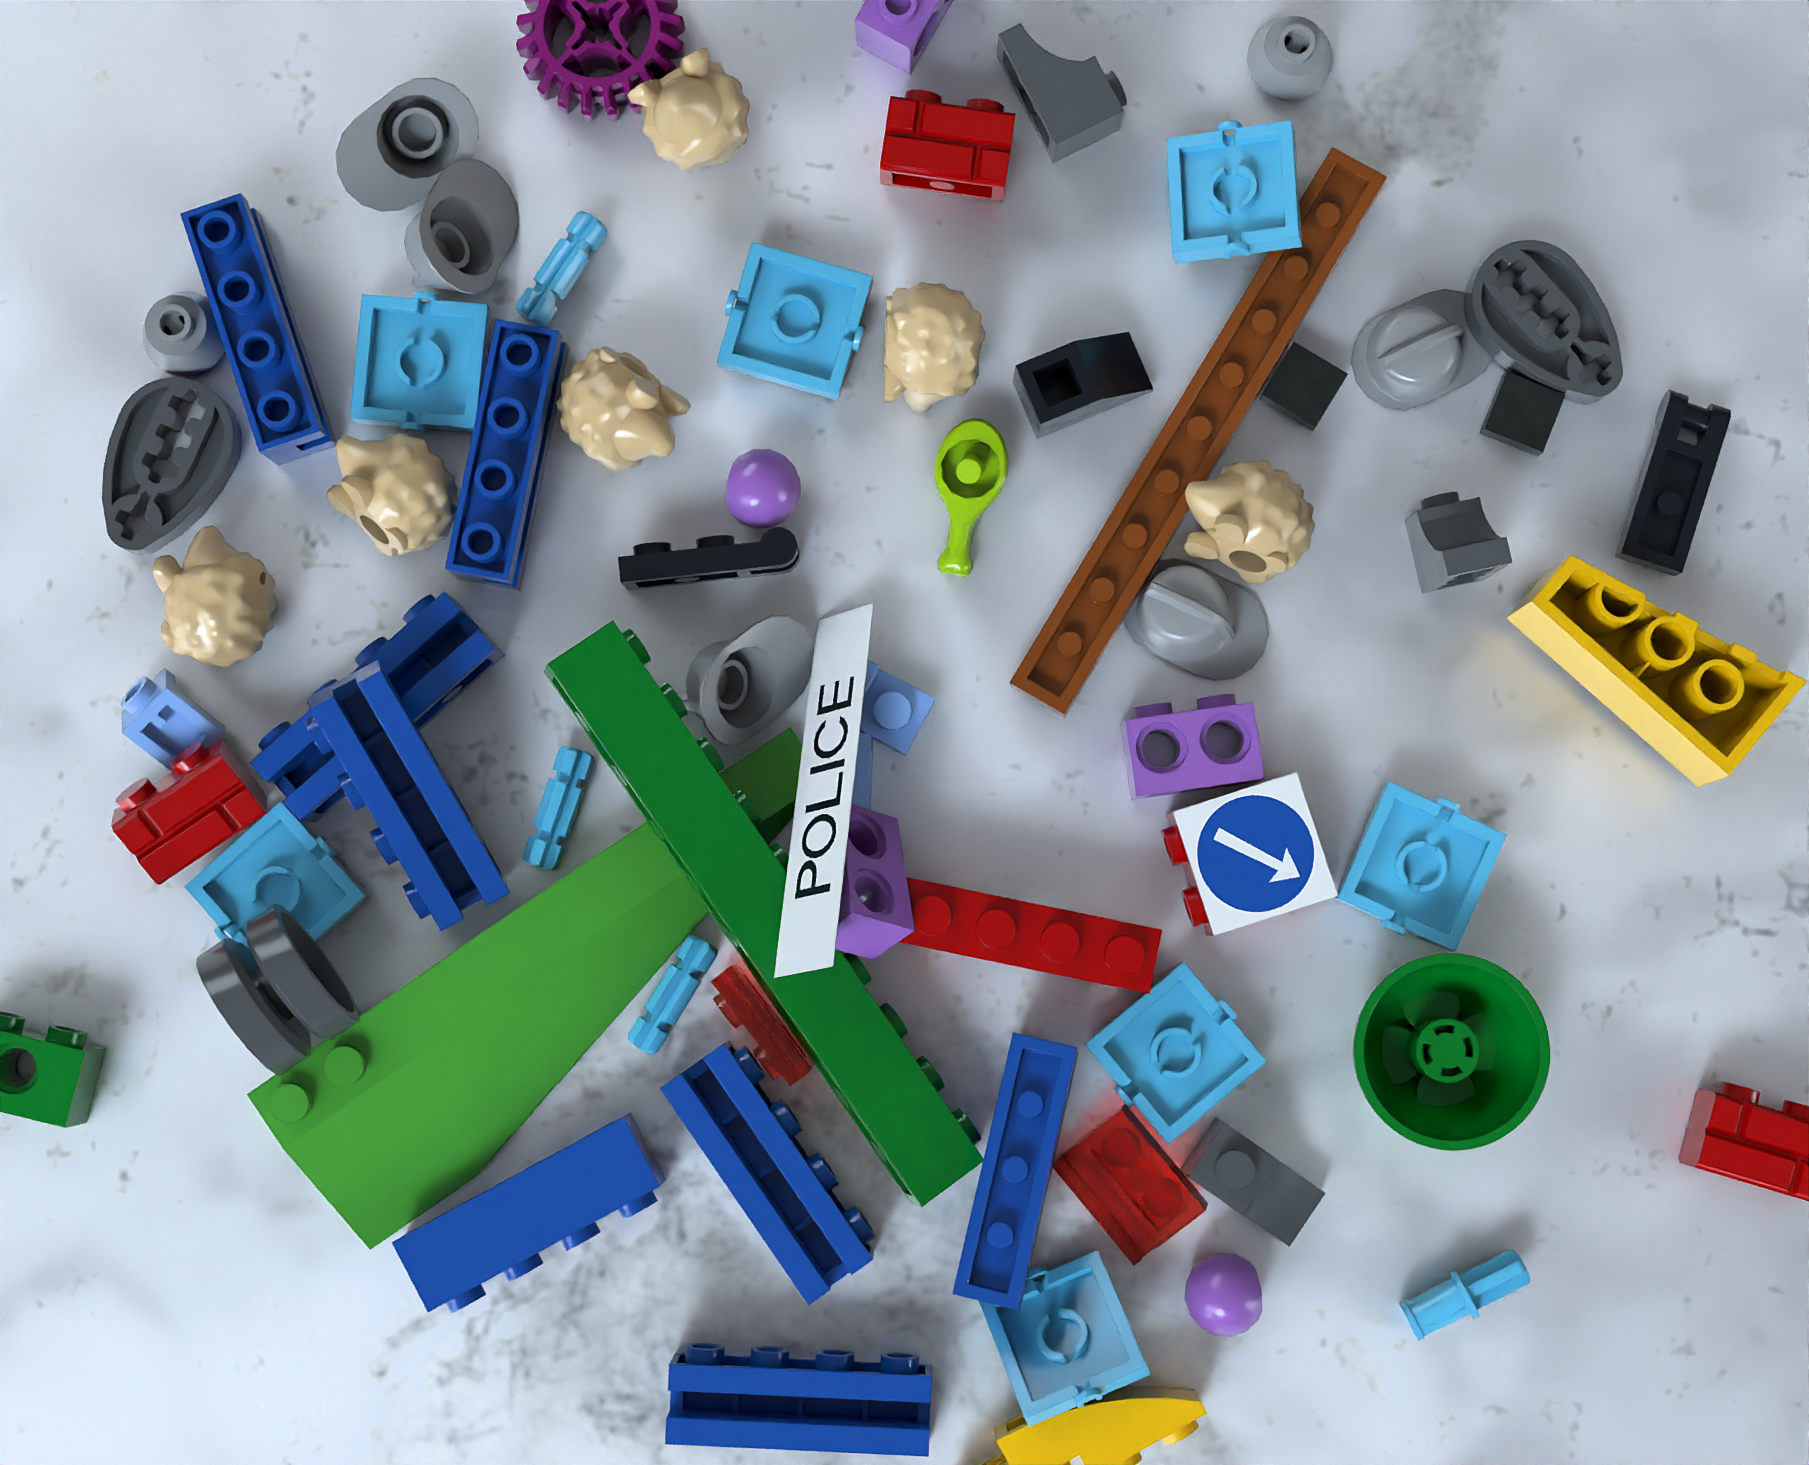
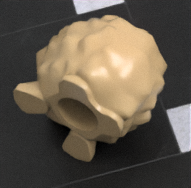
(694, 113)
(930, 345)
(618, 409)
(395, 492)
(1250, 520)
(216, 602)

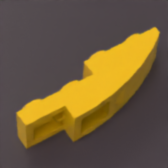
(1103, 1430)

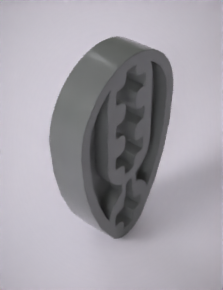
(1563, 291)
(140, 438)

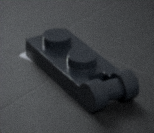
(1672, 485)
(713, 560)

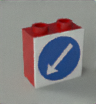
(1248, 855)

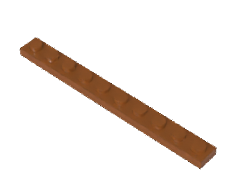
(1196, 435)

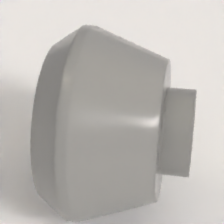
(1280, 68)
(193, 345)

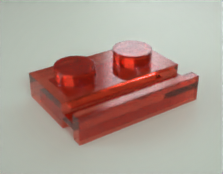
(745, 1005)
(1129, 1184)

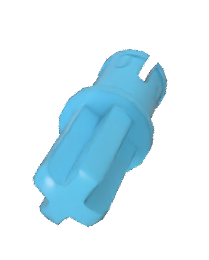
(1465, 1293)

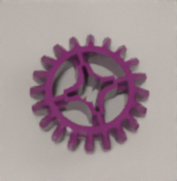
(583, 57)

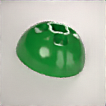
(1478, 1075)

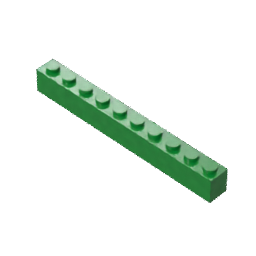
(743, 888)

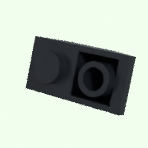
(1080, 381)

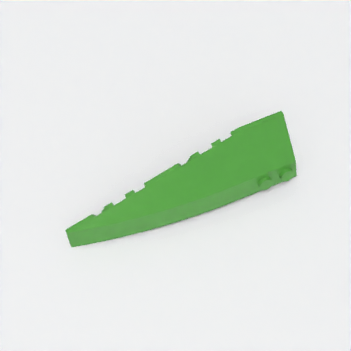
(476, 1042)

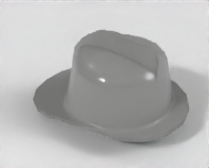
(405, 142)
(462, 229)
(1418, 351)
(1198, 621)
(749, 679)

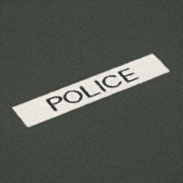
(824, 793)

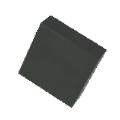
(1303, 386)
(1522, 413)

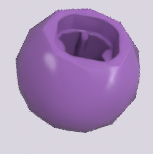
(762, 489)
(1224, 1294)

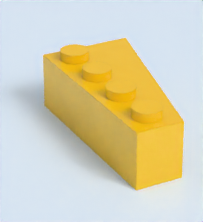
(1655, 669)

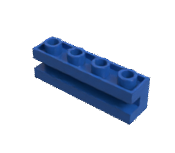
(258, 330)
(507, 455)
(429, 666)
(406, 794)
(769, 1170)
(1016, 1171)
(529, 1213)
(799, 1402)

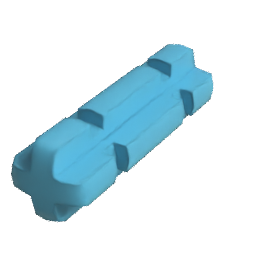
(561, 269)
(558, 808)
(672, 994)

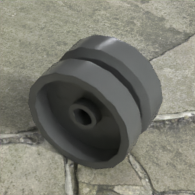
(277, 990)

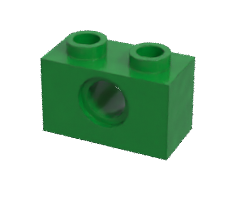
(63, 1076)

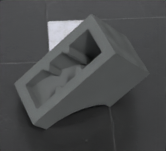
(1064, 98)
(1454, 543)
(1252, 1181)

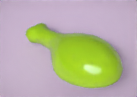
(969, 478)

